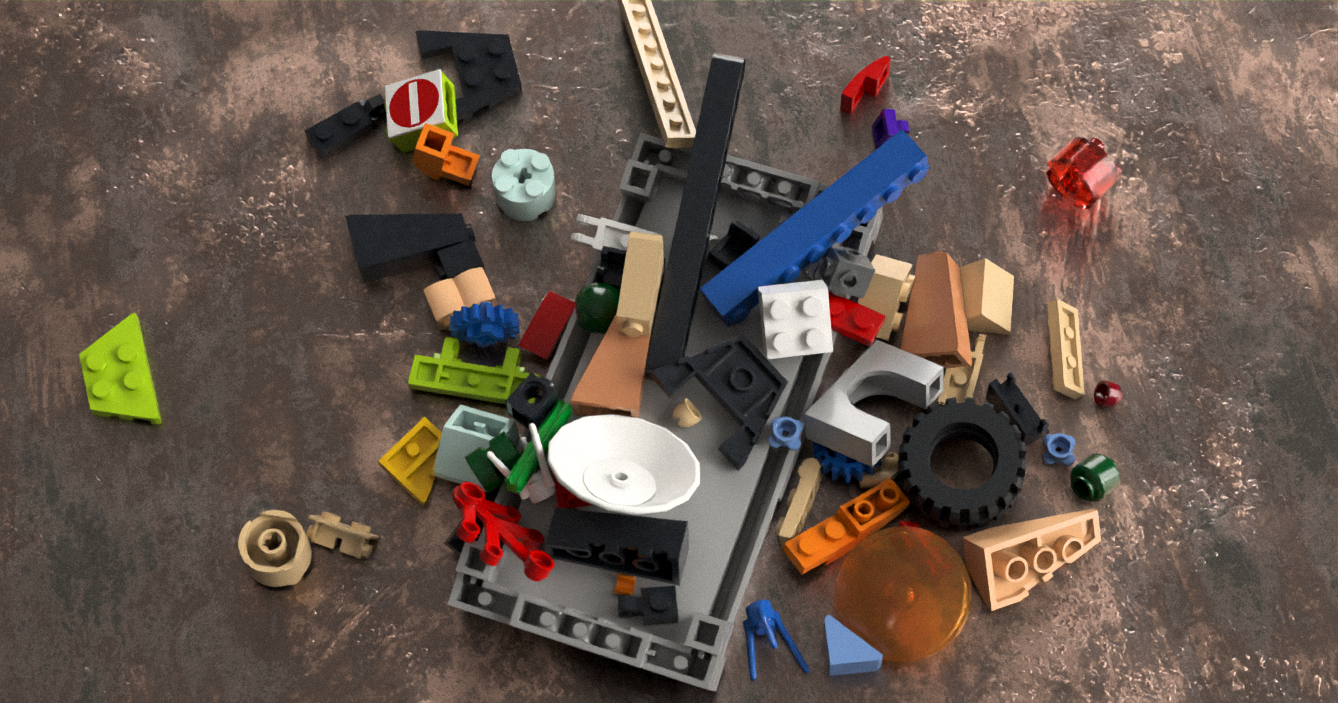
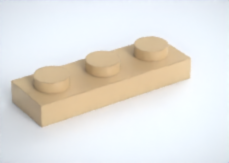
(1065, 349)

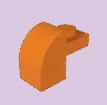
(439, 158)

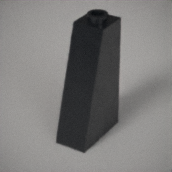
(403, 242)

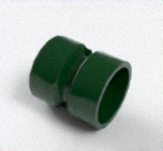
(483, 467)

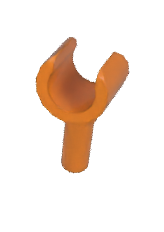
(625, 584)

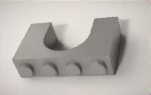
(878, 371)

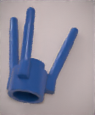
(763, 621)

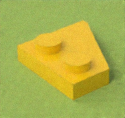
(413, 460)

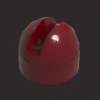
(1107, 394)

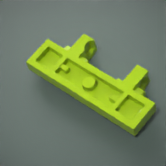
(453, 377)

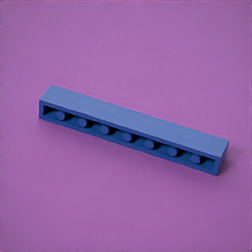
(816, 227)

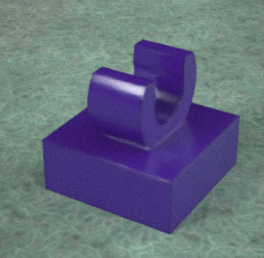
(887, 126)

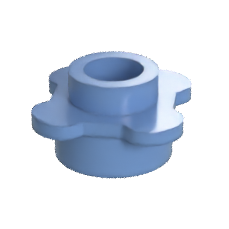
(788, 425)
(1061, 441)

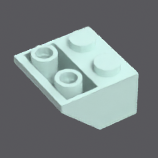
(464, 433)

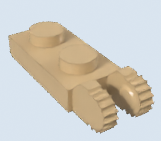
(961, 381)
(800, 501)

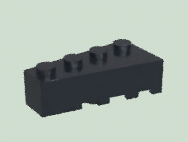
(620, 543)

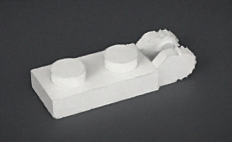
(608, 233)

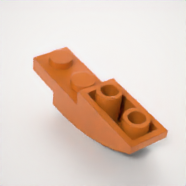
(847, 527)

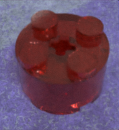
(1083, 171)

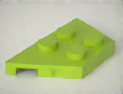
(120, 375)

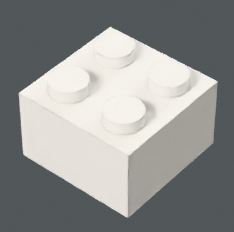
(795, 319)

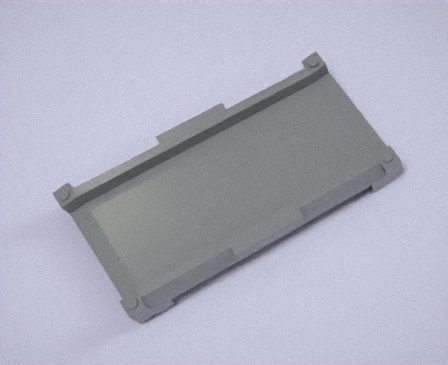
(728, 508)

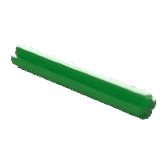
(528, 460)

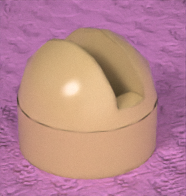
(687, 413)

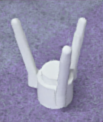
(541, 483)

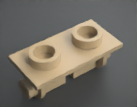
(354, 537)

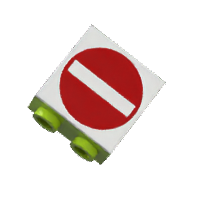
(416, 102)

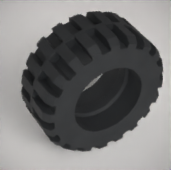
(962, 422)

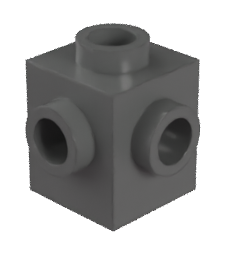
(847, 272)

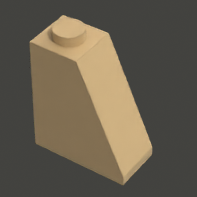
(640, 284)

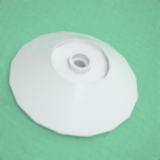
(623, 464)

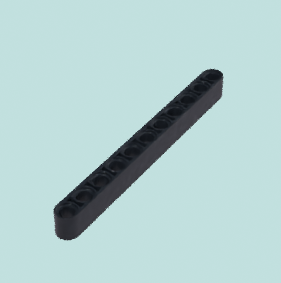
(696, 212)

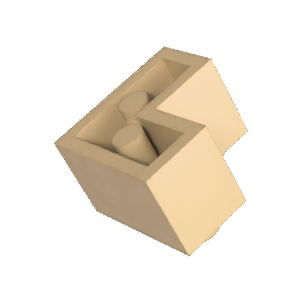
(888, 287)

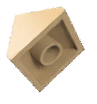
(987, 297)

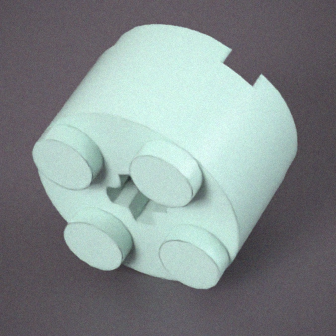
(524, 184)

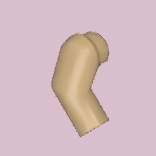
(887, 470)

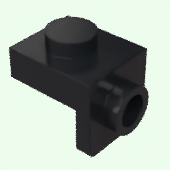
(733, 244)

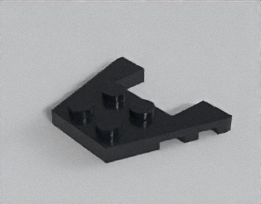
(482, 63)
(739, 381)

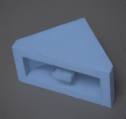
(847, 651)

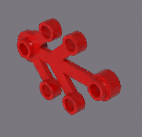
(471, 501)

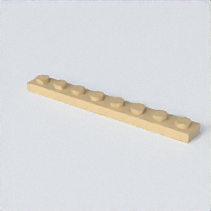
(658, 73)

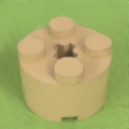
(275, 548)

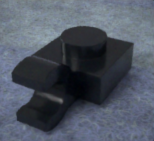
(656, 605)

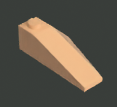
(1019, 555)

